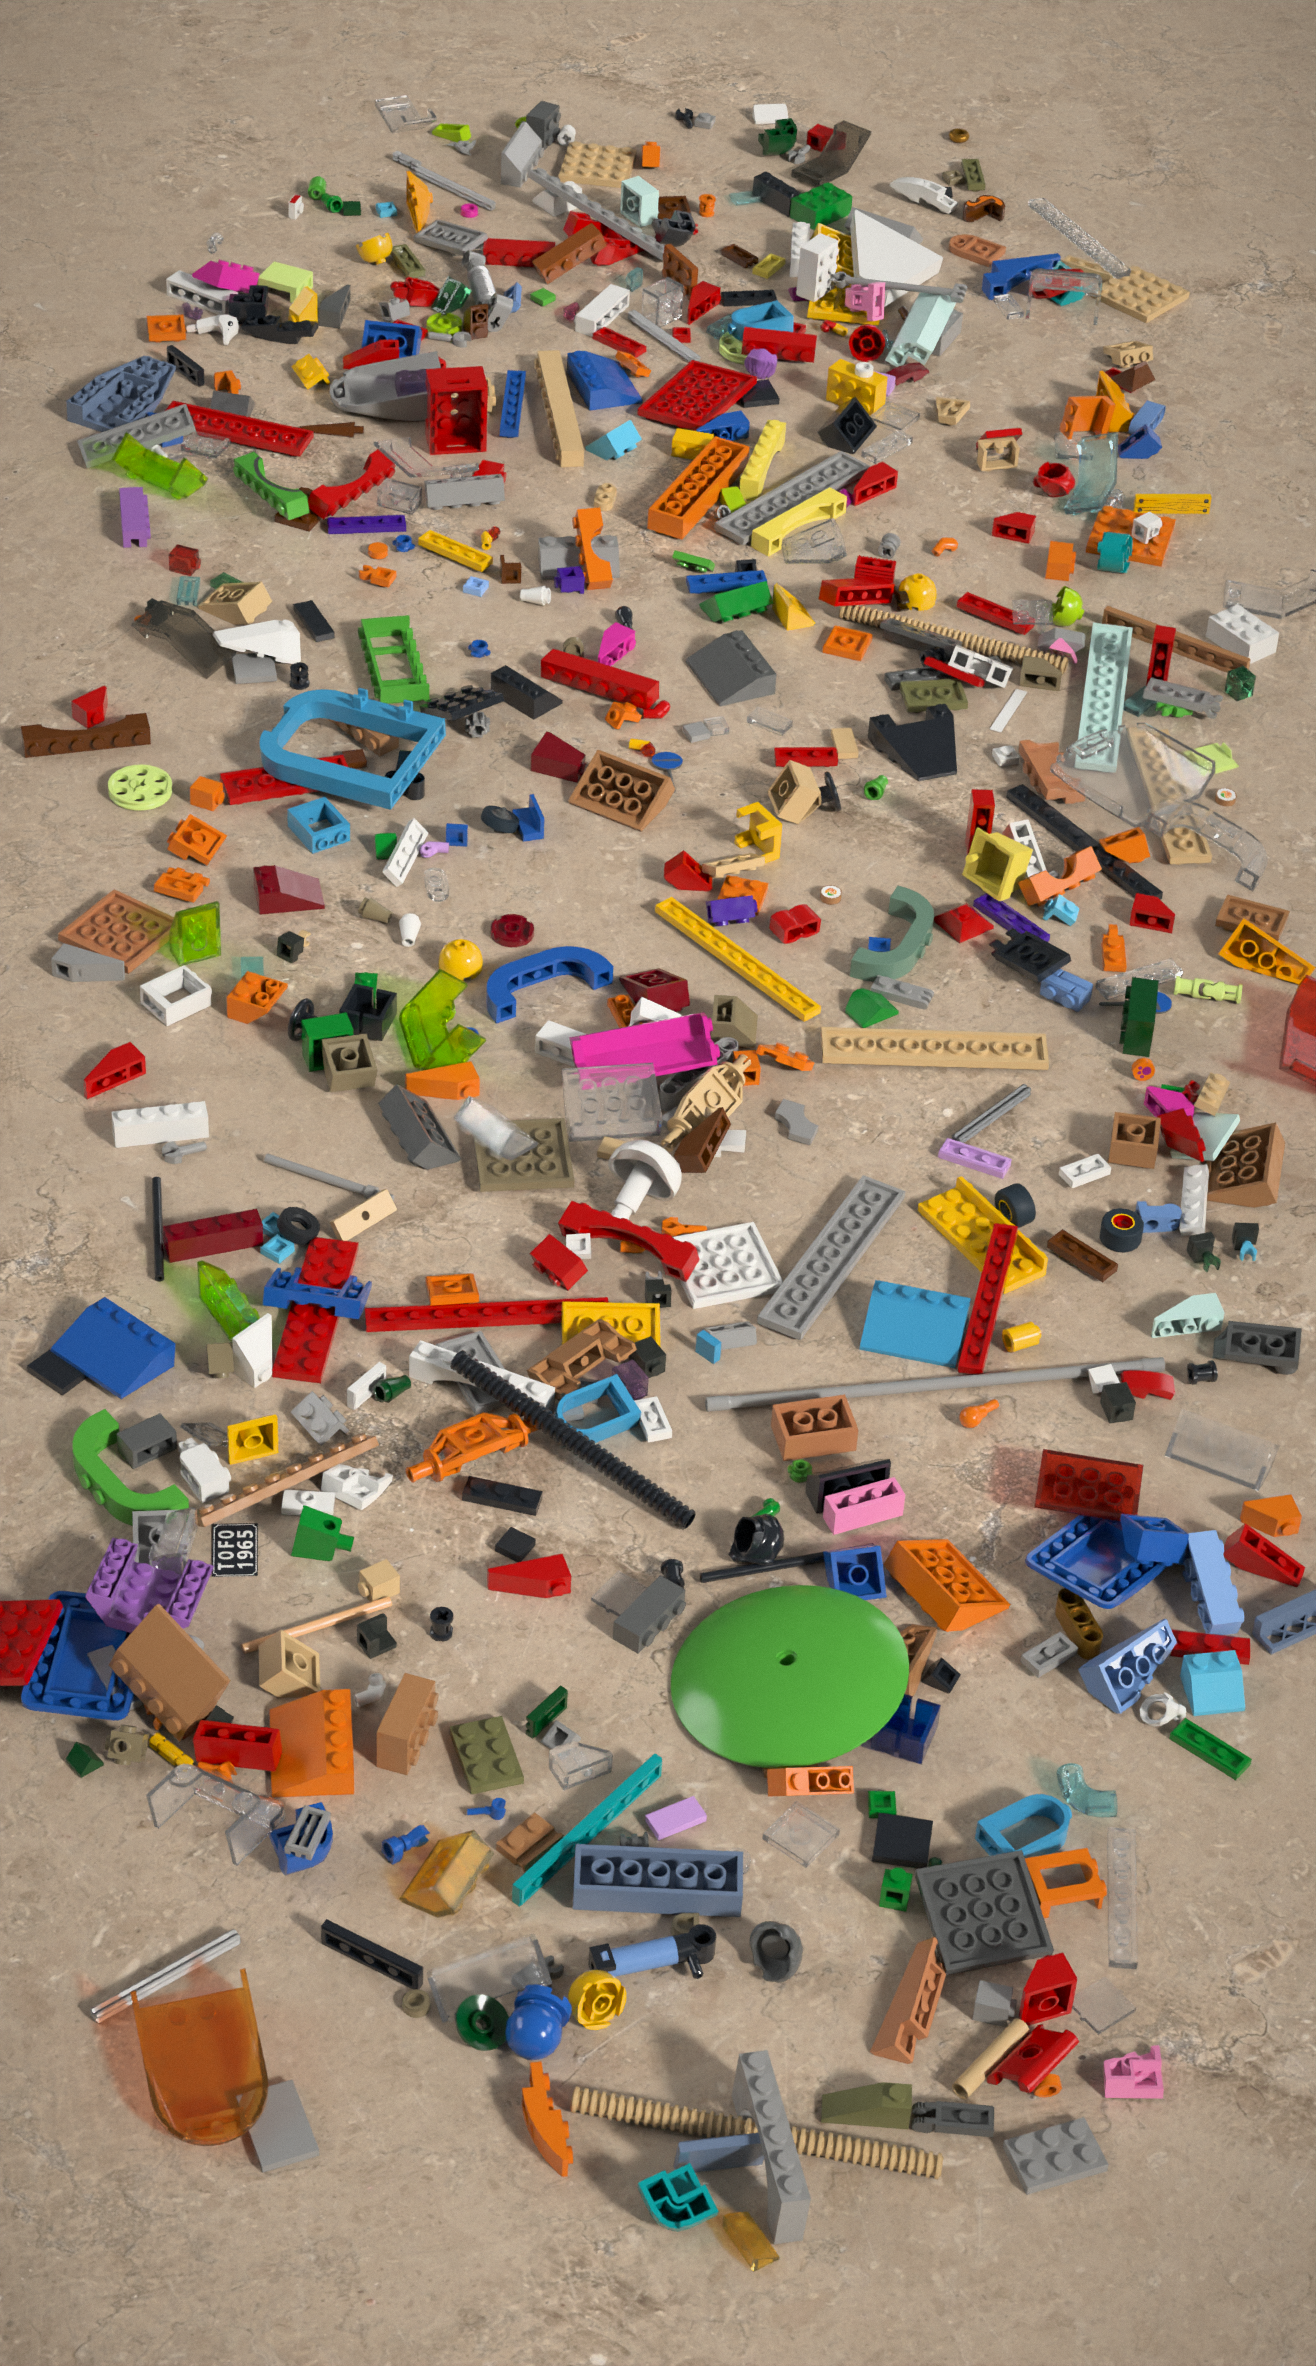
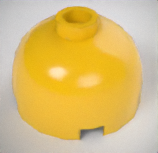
(375, 249)
(920, 591)
(461, 959)
(596, 1998)

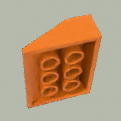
(944, 1583)
(314, 1745)

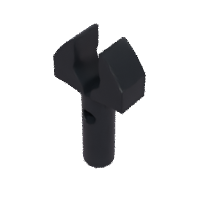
(685, 117)

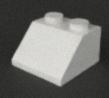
(554, 204)

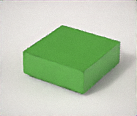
(542, 297)

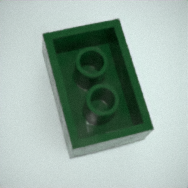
(1139, 1017)

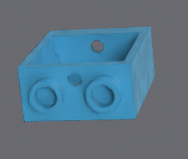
(315, 811)

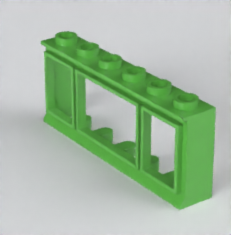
(396, 690)

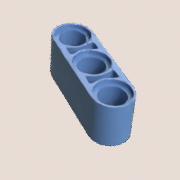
(1149, 414)

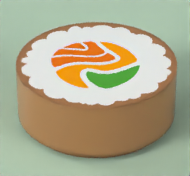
(1225, 797)
(830, 894)

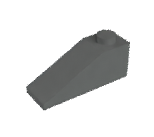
(334, 308)

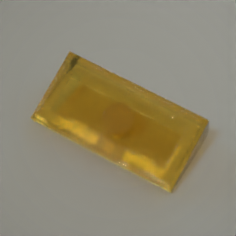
(749, 2240)

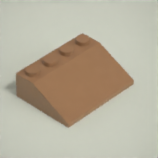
(622, 791)
(1248, 1168)
(169, 1673)

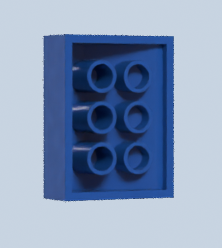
(601, 381)
(115, 1348)

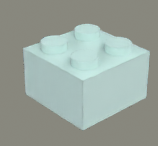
(639, 201)

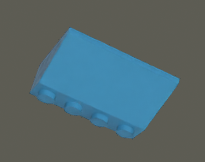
(915, 1324)

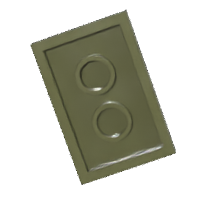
(926, 693)
(486, 1755)

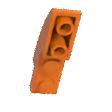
(544, 2122)

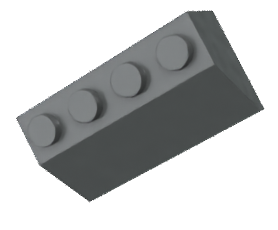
(418, 1129)

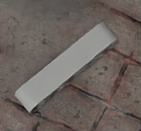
(681, 1082)

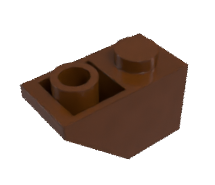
(476, 321)

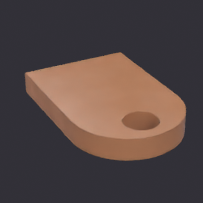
(976, 249)

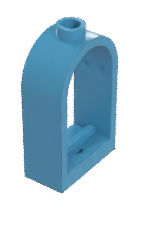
(764, 316)
(619, 1396)
(994, 1843)

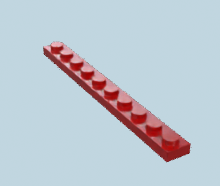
(468, 1315)

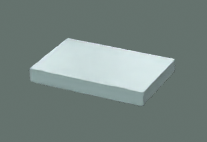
(1214, 1132)

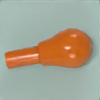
(973, 1415)

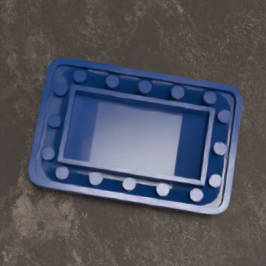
(1092, 1562)
(65, 1676)

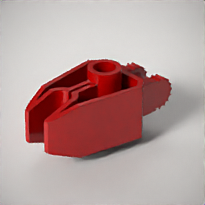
(415, 291)

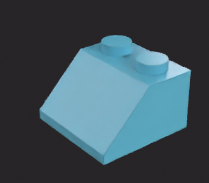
(615, 442)
(1213, 1682)

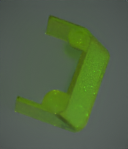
(138, 462)
(425, 1023)

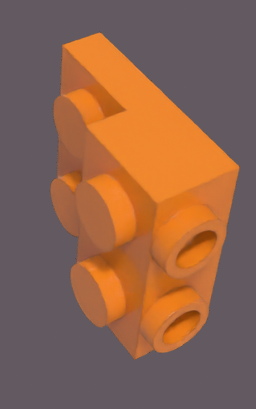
(196, 840)

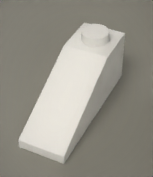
(1022, 833)

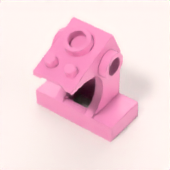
(864, 298)

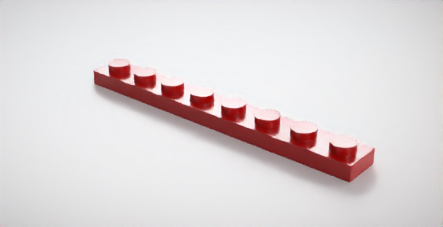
(988, 1299)

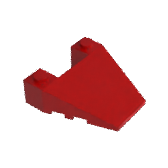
(617, 245)

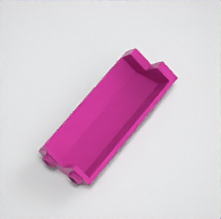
(669, 1044)

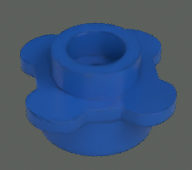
(403, 543)
(479, 648)

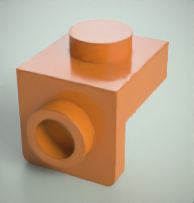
(228, 381)
(619, 712)

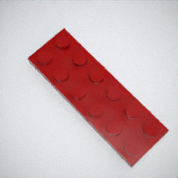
(259, 785)

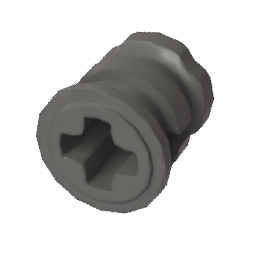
(634, 1841)

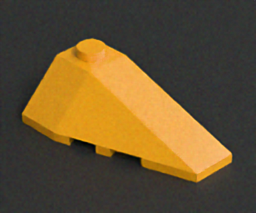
(417, 200)

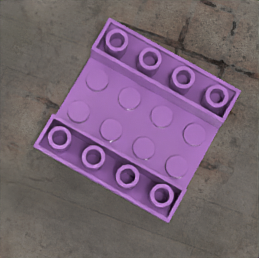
(129, 1590)

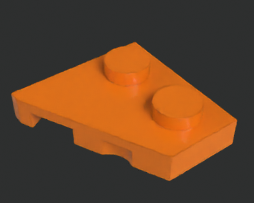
(783, 1055)

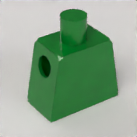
(319, 1536)

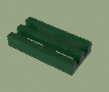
(546, 1712)

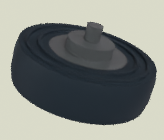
(500, 819)

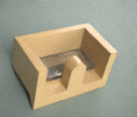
(997, 453)

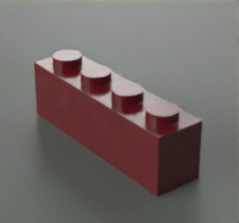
(213, 1235)

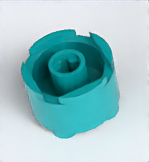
(1114, 552)

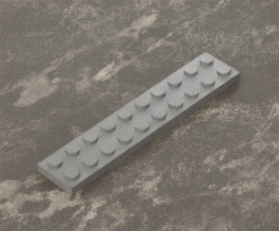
(833, 473)
(831, 1257)

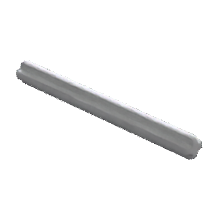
(455, 188)
(663, 336)
(166, 1975)

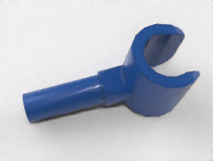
(496, 1809)

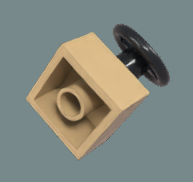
(798, 795)

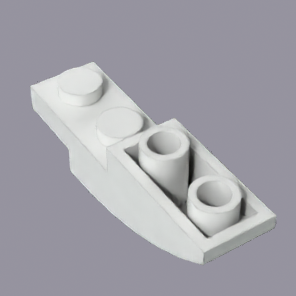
(920, 189)

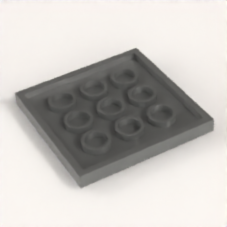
(983, 1912)

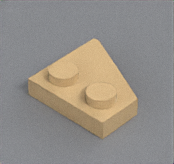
(951, 410)

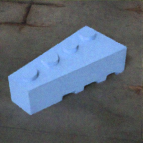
(1212, 1584)

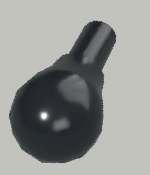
(624, 616)

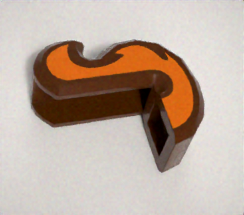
(982, 207)

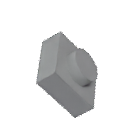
(704, 120)

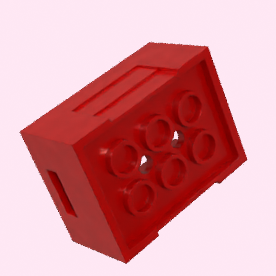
(470, 421)

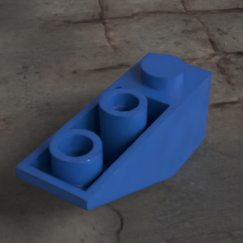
(728, 426)

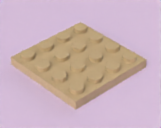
(597, 164)
(1142, 294)

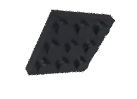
(461, 703)

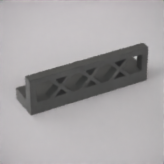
(917, 637)

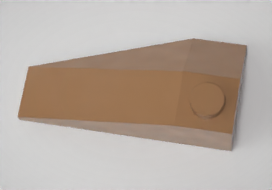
(918, 1643)

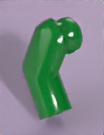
(770, 1507)

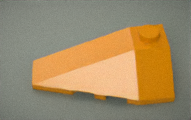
(1261, 953)

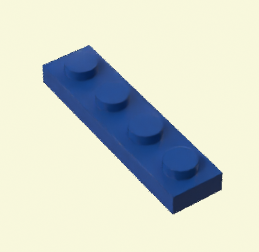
(723, 581)

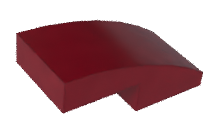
(914, 371)

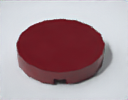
(512, 930)

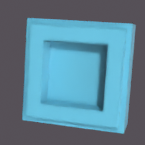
(386, 209)

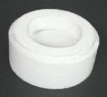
(864, 370)

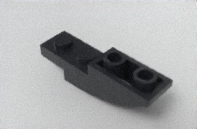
(273, 329)

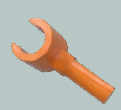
(226, 1768)

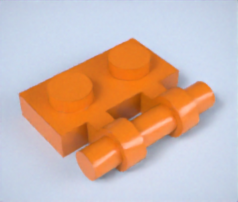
(181, 884)

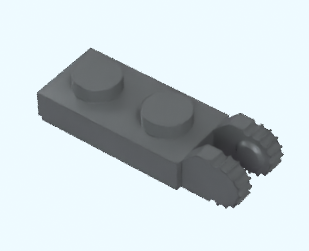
(953, 2118)

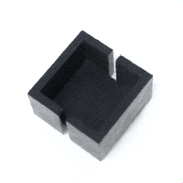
(366, 1018)

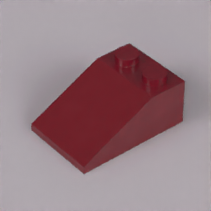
(285, 890)
(659, 987)

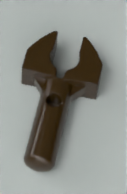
(902, 598)

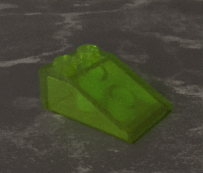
(196, 934)

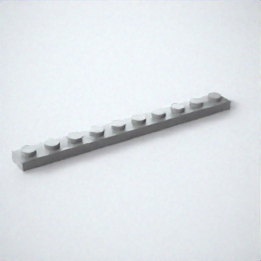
(597, 212)

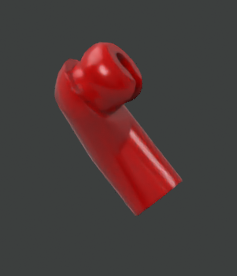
(1190, 1091)

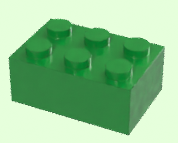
(821, 205)

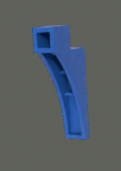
(1011, 272)

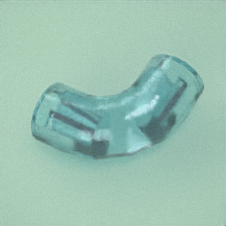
(1081, 1796)

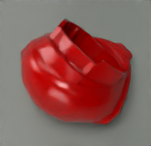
(1054, 479)

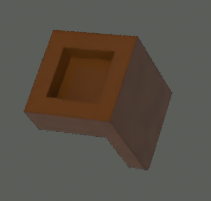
(510, 572)

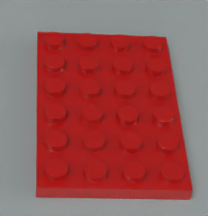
(697, 395)

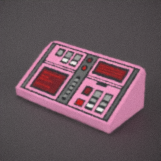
(1061, 648)

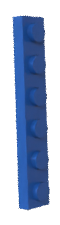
(512, 403)

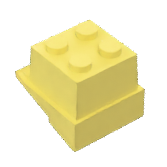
(996, 863)

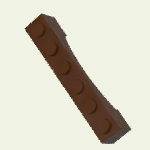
(44, 741)

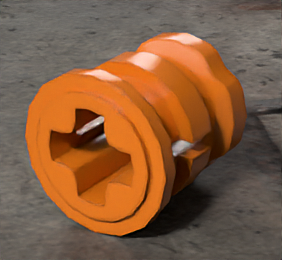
(706, 205)

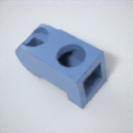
(1159, 1218)

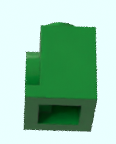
(898, 1882)

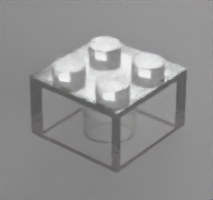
(663, 301)

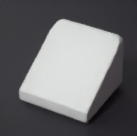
(1102, 1376)

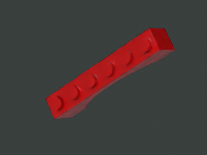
(328, 500)
(676, 1256)

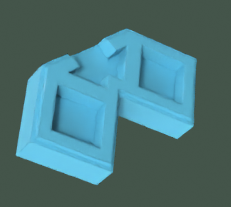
(278, 1247)

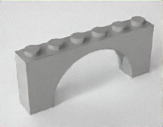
(759, 2098)

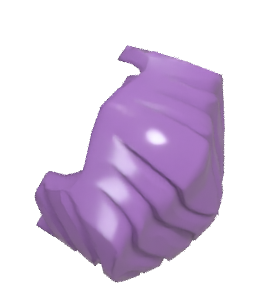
(761, 363)

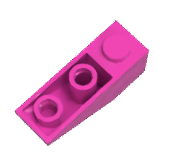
(616, 643)

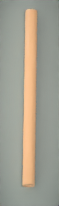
(324, 1622)

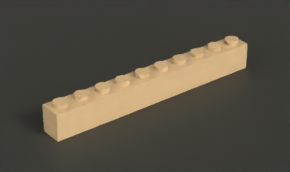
(559, 408)

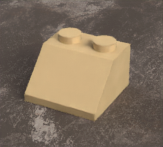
(288, 1667)

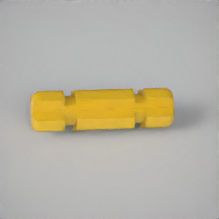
(169, 1750)

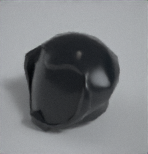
(757, 1540)

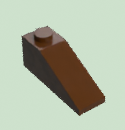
(702, 1143)

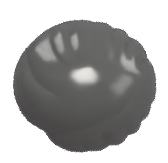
(776, 1950)

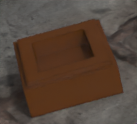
(355, 758)

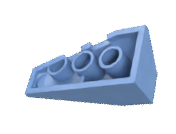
(1124, 1669)

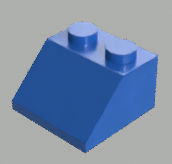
(1153, 1539)
(856, 1571)

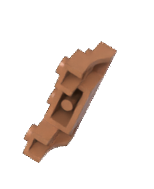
(1037, 765)

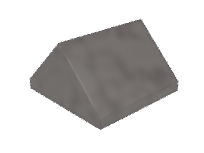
(232, 403)

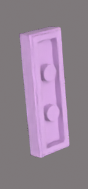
(974, 1158)

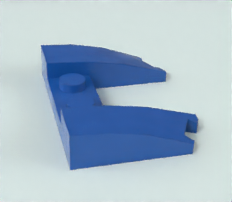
(348, 1301)

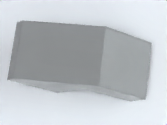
(1074, 639)

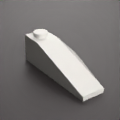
(270, 638)

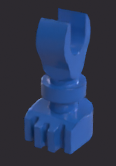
(394, 1847)

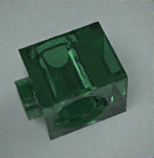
(1240, 683)

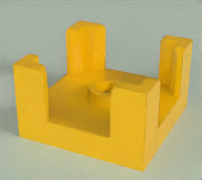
(763, 831)

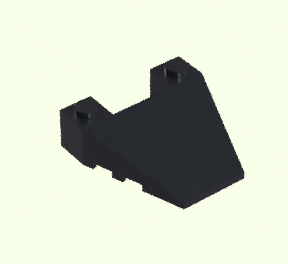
(922, 747)

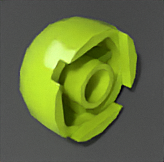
(1067, 607)

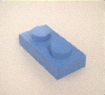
(514, 293)

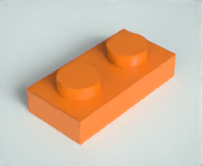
(630, 362)

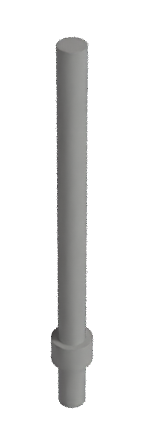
(367, 1191)

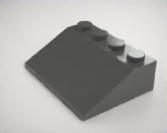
(733, 669)

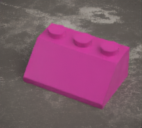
(227, 276)

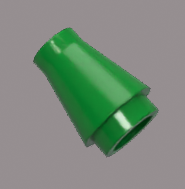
(332, 202)

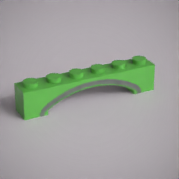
(288, 502)

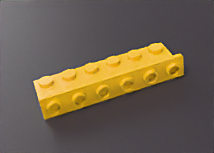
(968, 1222)

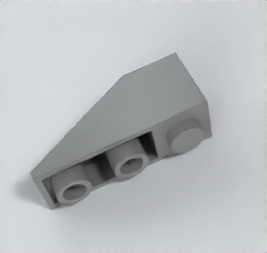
(85, 966)

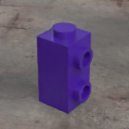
(731, 909)

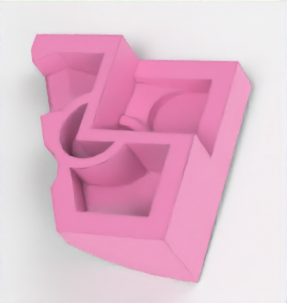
(1134, 2075)

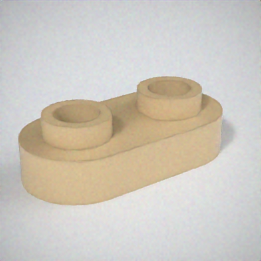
(605, 496)

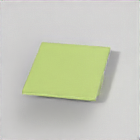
(1220, 754)

